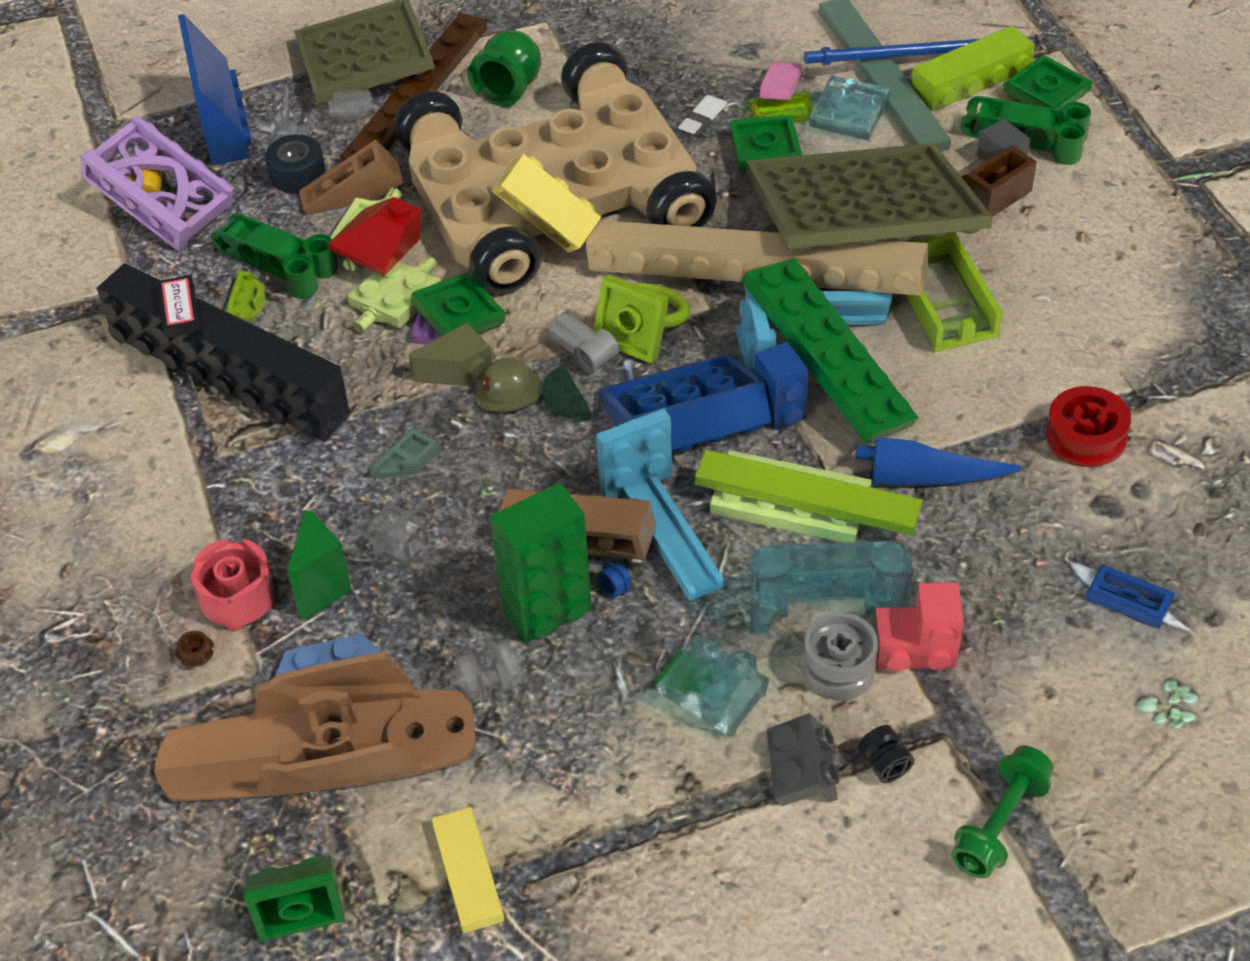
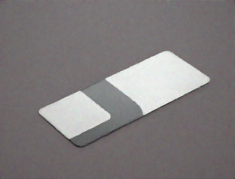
(702, 115)

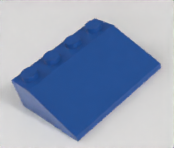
(216, 97)
(701, 398)

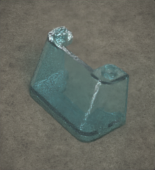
(826, 571)

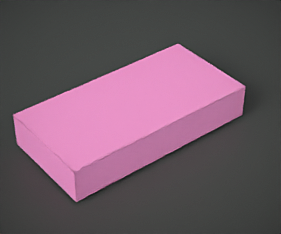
(780, 81)

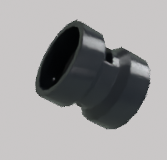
(883, 750)

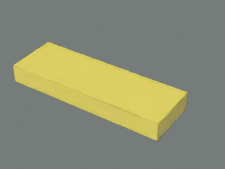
(467, 870)

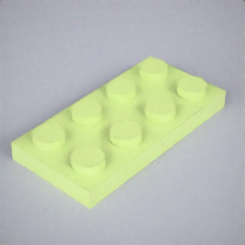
(785, 517)

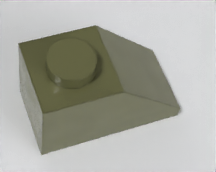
(452, 358)

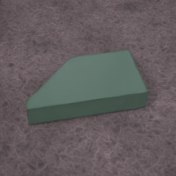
(406, 456)

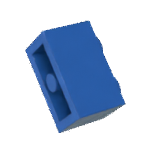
(785, 384)

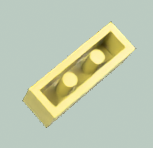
(546, 202)

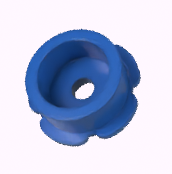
(613, 580)

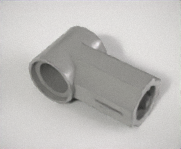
(589, 347)

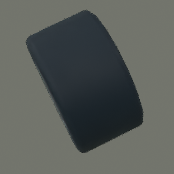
(294, 162)

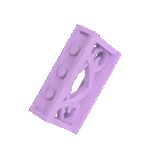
(159, 155)

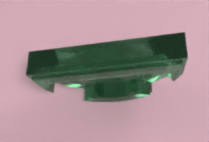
(564, 397)

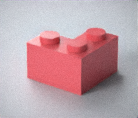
(921, 634)

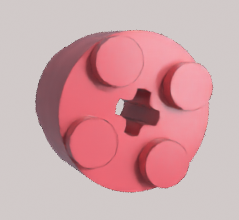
(233, 583)

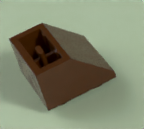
(1000, 178)

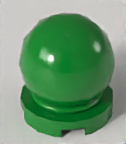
(505, 67)

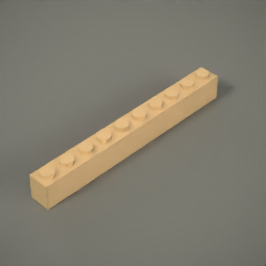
(730, 253)

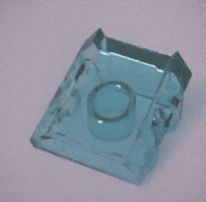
(714, 684)

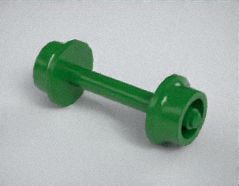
(978, 849)

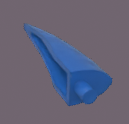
(915, 464)

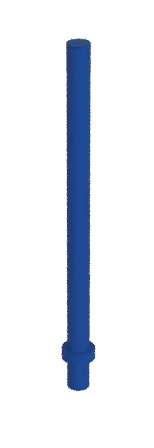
(827, 55)

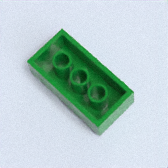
(542, 562)

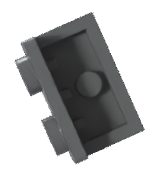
(802, 760)

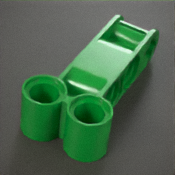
(1047, 127)
(278, 252)

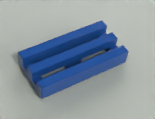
(1128, 600)

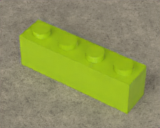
(972, 67)

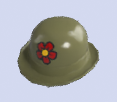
(507, 386)

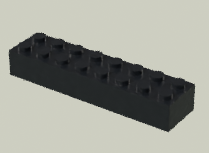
(229, 356)

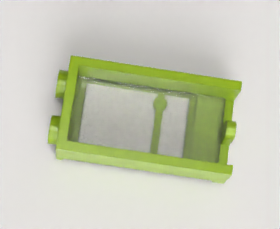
(955, 299)

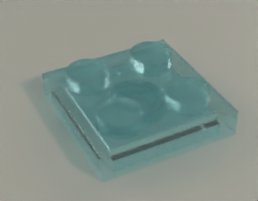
(849, 107)

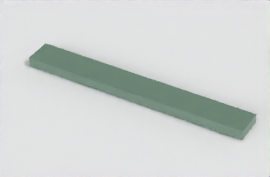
(904, 101)

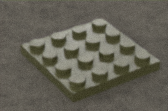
(364, 49)

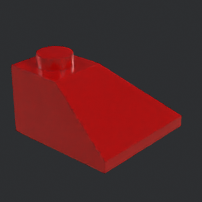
(380, 235)

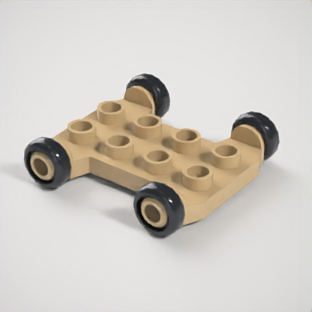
(607, 152)

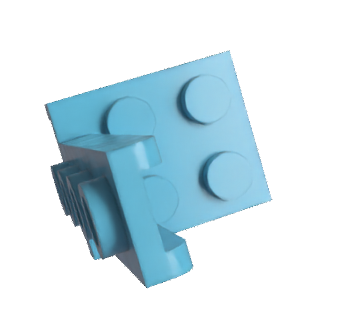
(852, 306)
(632, 465)

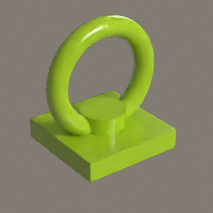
(638, 315)

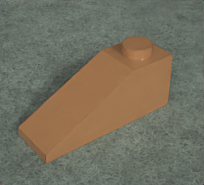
(363, 175)

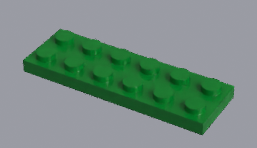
(830, 350)

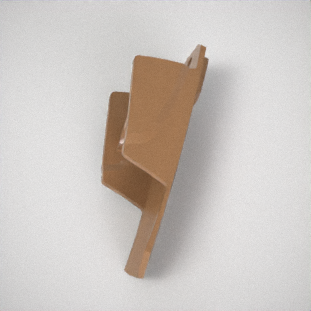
(318, 733)

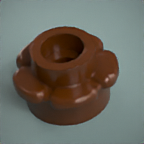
(191, 642)

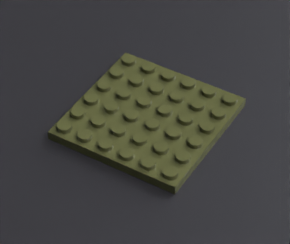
(866, 196)

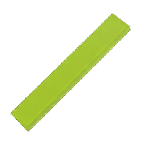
(809, 492)

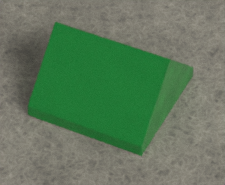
(317, 567)

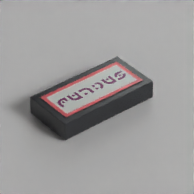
(178, 306)

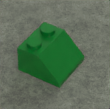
(294, 898)

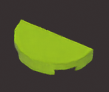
(246, 297)

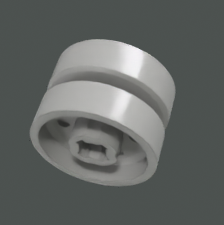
(840, 656)

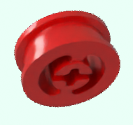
(1088, 426)

